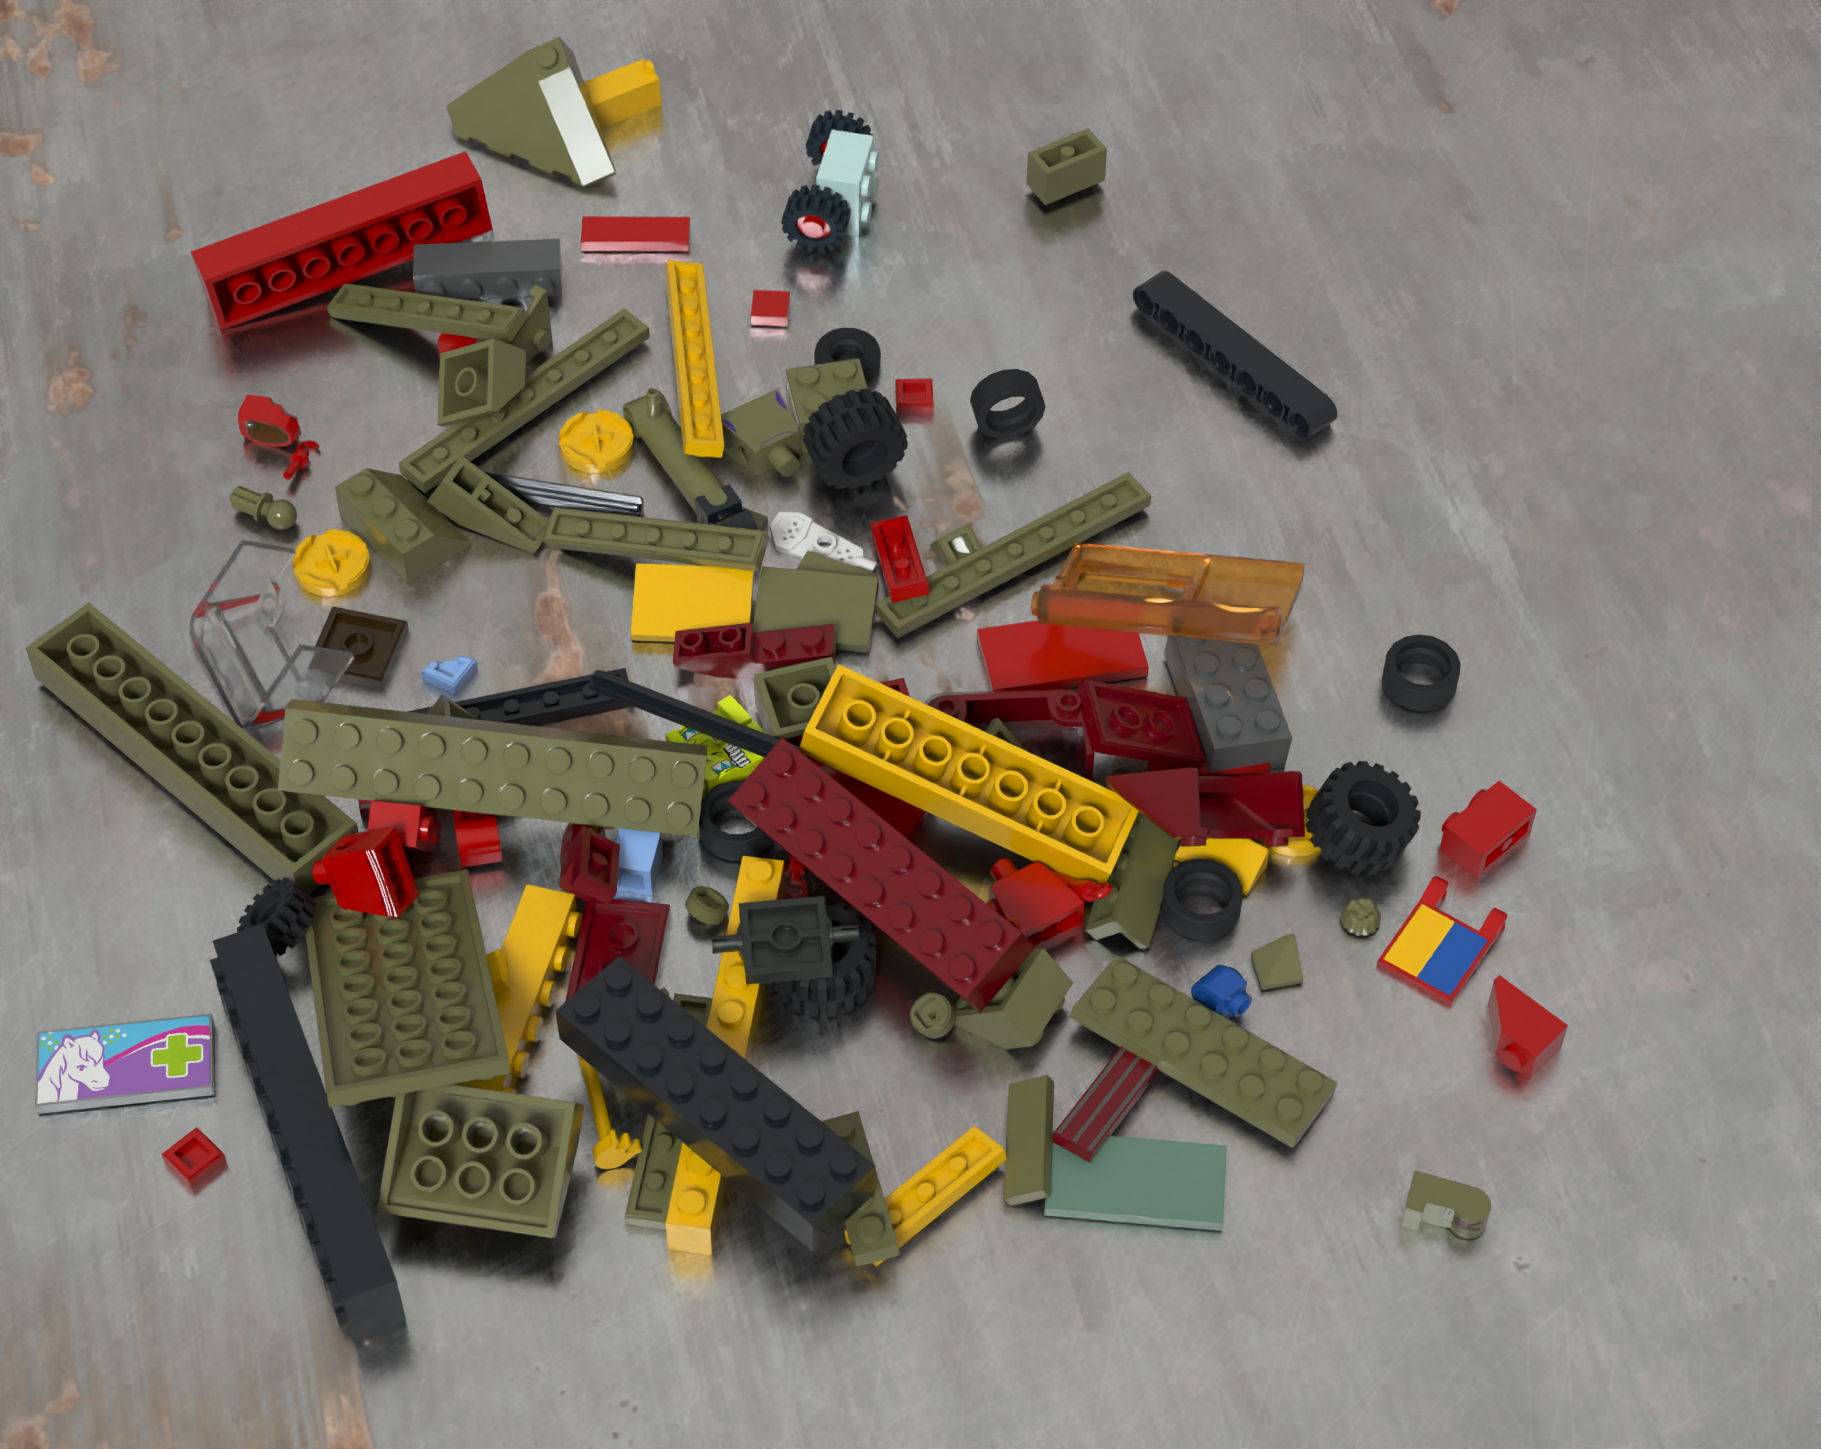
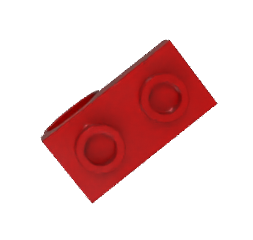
(477, 838)

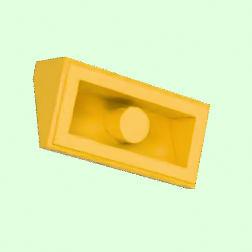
(1242, 856)

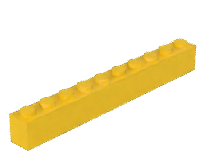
(734, 1019)

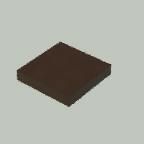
(370, 638)

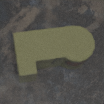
(1446, 1205)

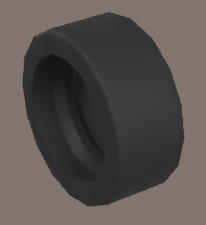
(1002, 386)
(1420, 696)
(723, 844)
(1202, 873)

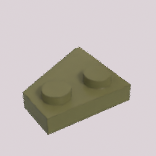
(536, 331)

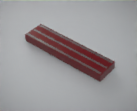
(1105, 1104)

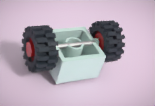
(843, 184)

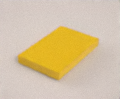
(688, 598)

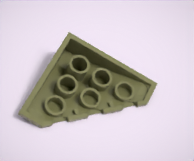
(538, 113)

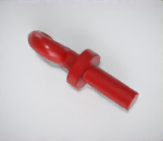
(299, 458)
(795, 871)

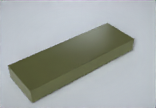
(1029, 1140)

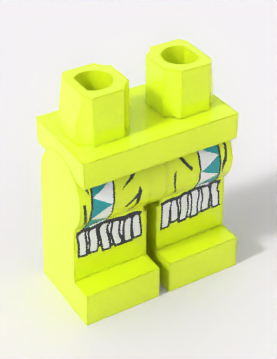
(723, 760)

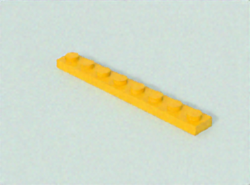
(694, 360)

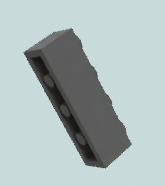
(488, 268)

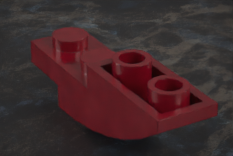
(742, 652)

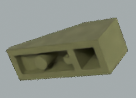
(488, 507)

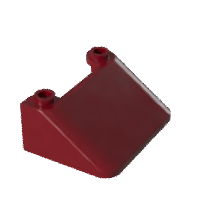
(1215, 806)

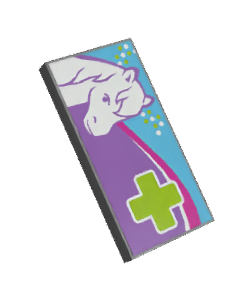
(125, 1063)

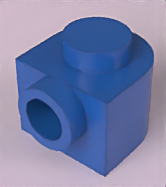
(1222, 991)

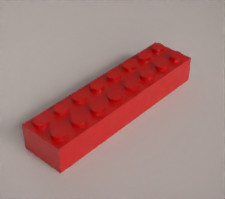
(341, 240)

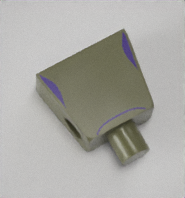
(763, 435)

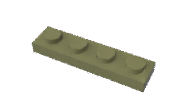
(870, 1226)

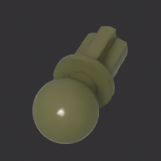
(279, 513)

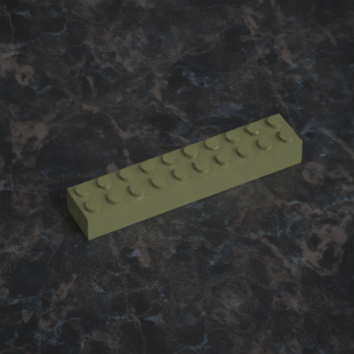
(187, 745)
(492, 767)

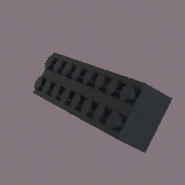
(717, 1103)

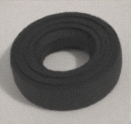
(854, 340)

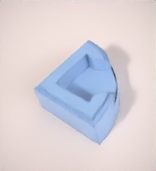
(450, 674)

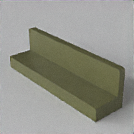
(1136, 885)

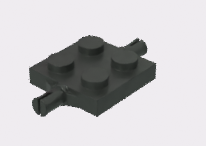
(785, 940)

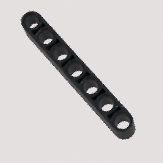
(1235, 355)

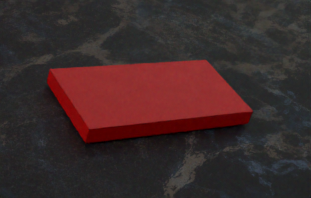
(1058, 656)

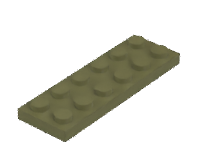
(1204, 1051)

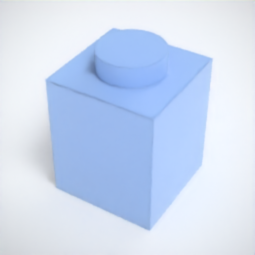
(638, 861)

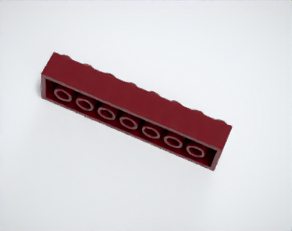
(882, 875)

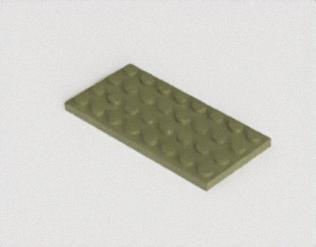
(404, 996)

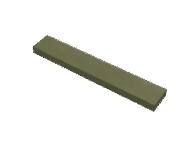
(427, 312)
(657, 539)
(660, 1152)

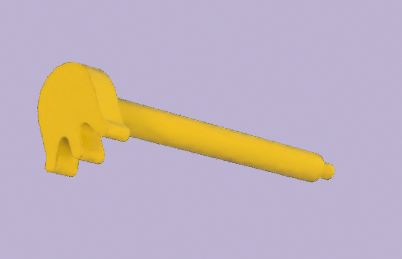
(610, 1150)

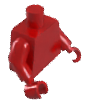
(1041, 900)

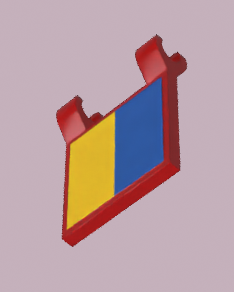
(1437, 948)

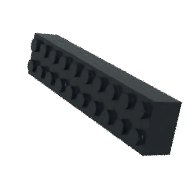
(306, 1136)

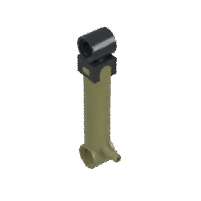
(711, 501)

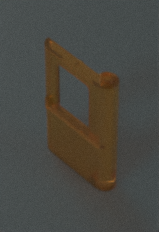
(1221, 598)

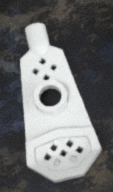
(796, 533)

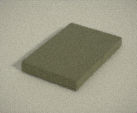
(818, 598)

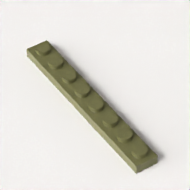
(542, 389)
(1016, 553)

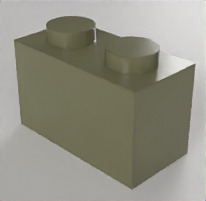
(1066, 166)

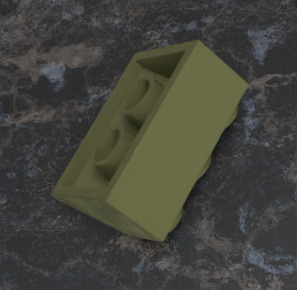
(398, 523)

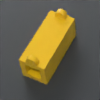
(624, 92)

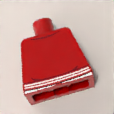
(368, 873)

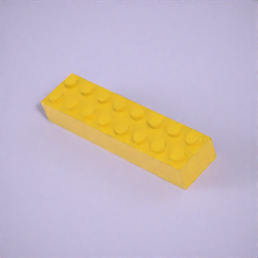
(968, 777)

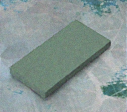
(1141, 1183)

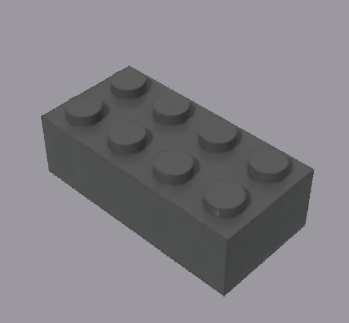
(1230, 702)

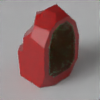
(267, 422)

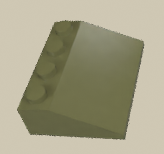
(481, 1159)

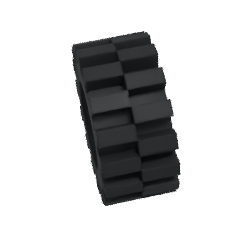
(283, 912)

